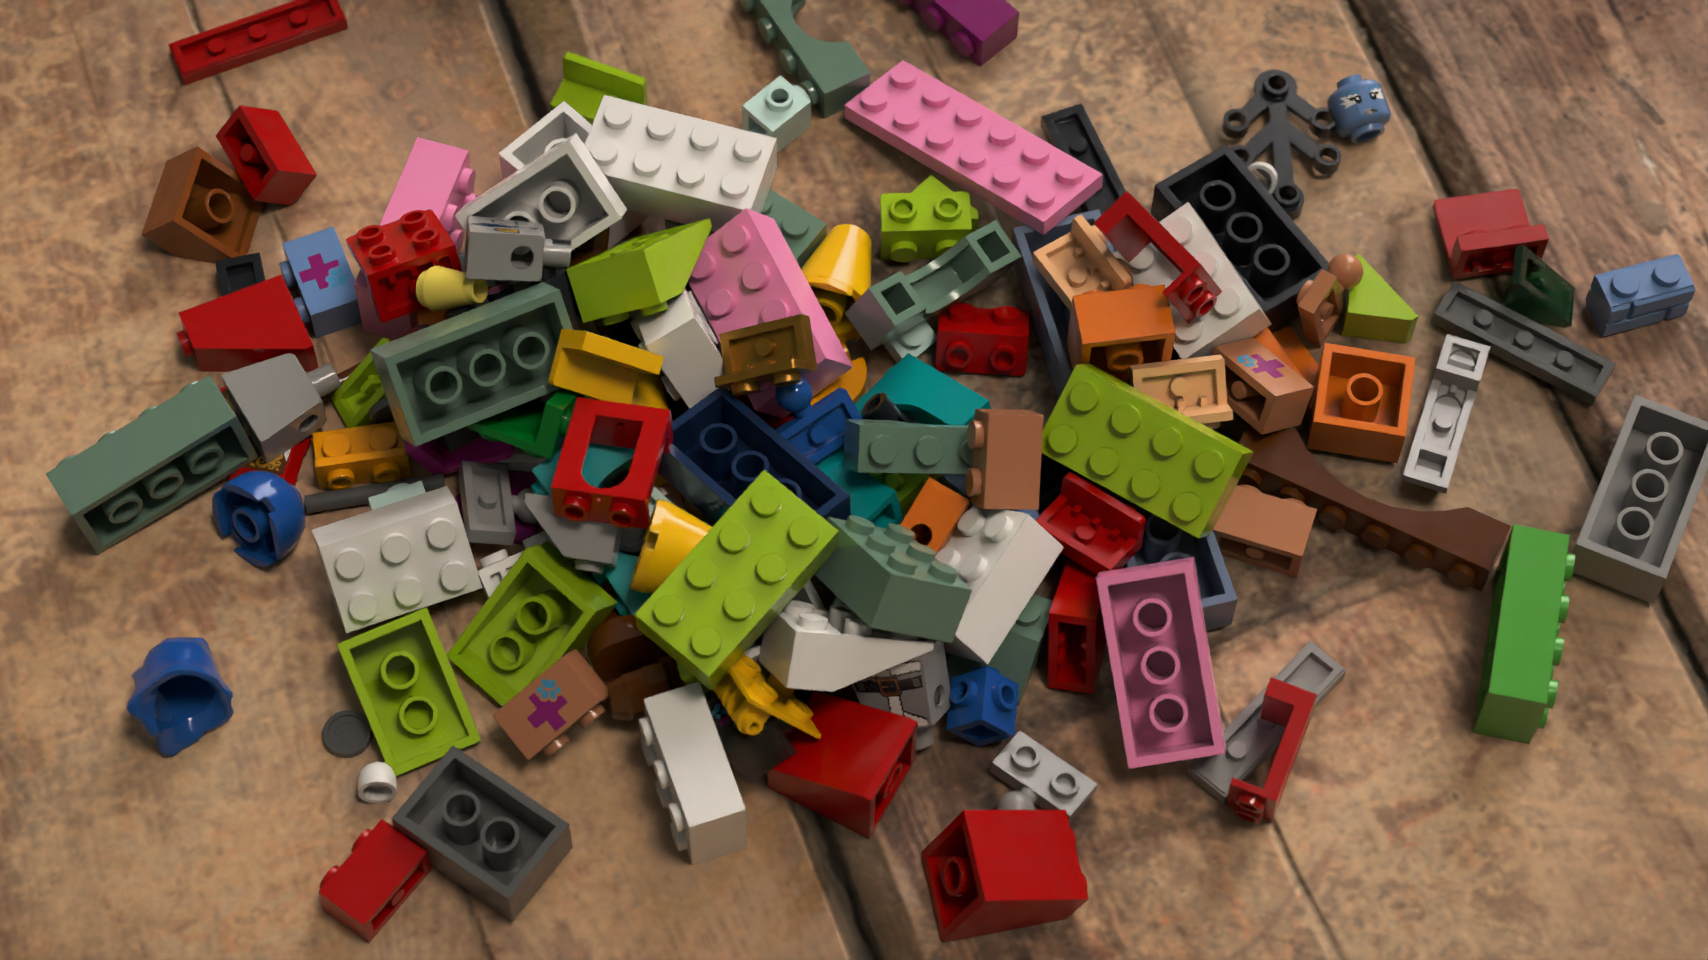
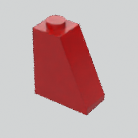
(246, 329)
(1076, 631)

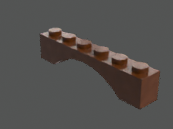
(1452, 541)

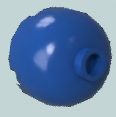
(261, 515)

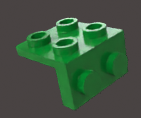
(532, 426)

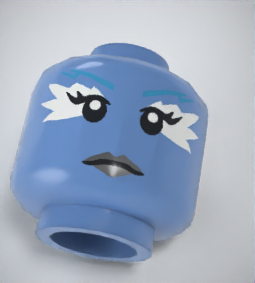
(1359, 108)

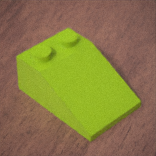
(638, 273)
(530, 622)
(408, 691)

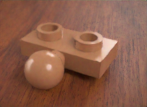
(1321, 299)

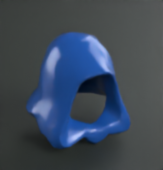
(185, 691)

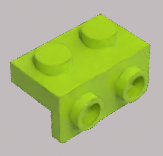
(922, 224)

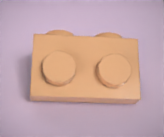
(1081, 263)
(1187, 385)

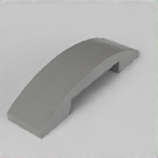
(1446, 413)

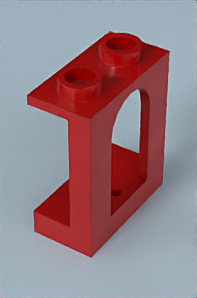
(1132, 228)
(617, 425)
(1289, 708)

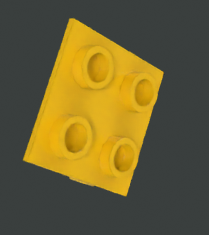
(756, 695)

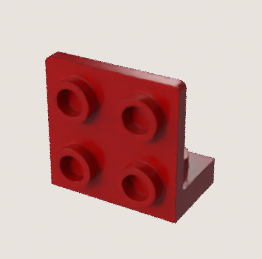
(1484, 231)
(396, 256)

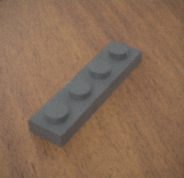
(1523, 342)

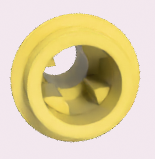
(448, 289)

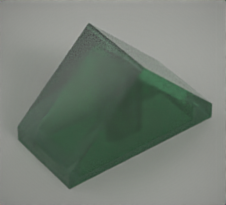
(1537, 290)

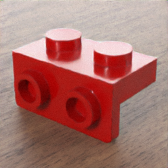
(983, 340)
(1093, 525)

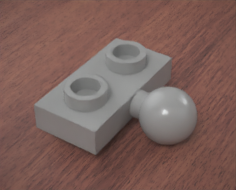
(489, 504)
(1039, 779)

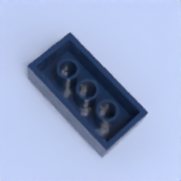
(726, 446)

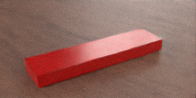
(256, 37)

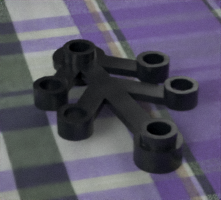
(1283, 134)

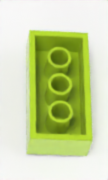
(1143, 450)
(737, 579)

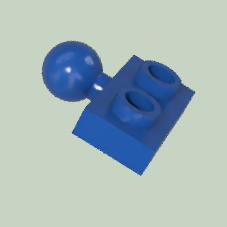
(815, 428)

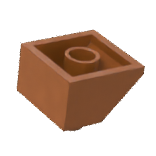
(201, 209)

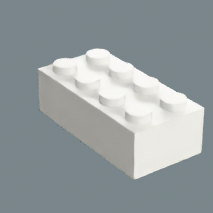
(680, 163)

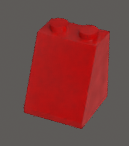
(853, 765)
(1003, 872)

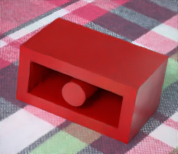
(266, 155)
(374, 880)

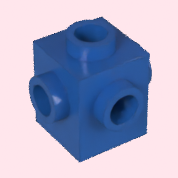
(982, 706)

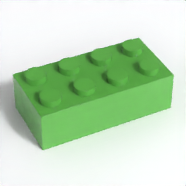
(1524, 634)

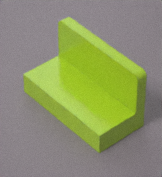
(589, 80)

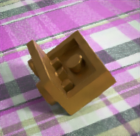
(767, 353)

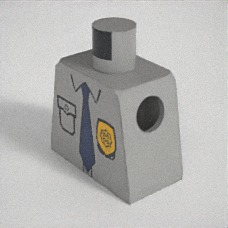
(491, 248)

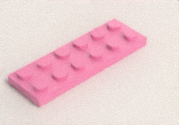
(973, 147)

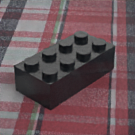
(1249, 228)

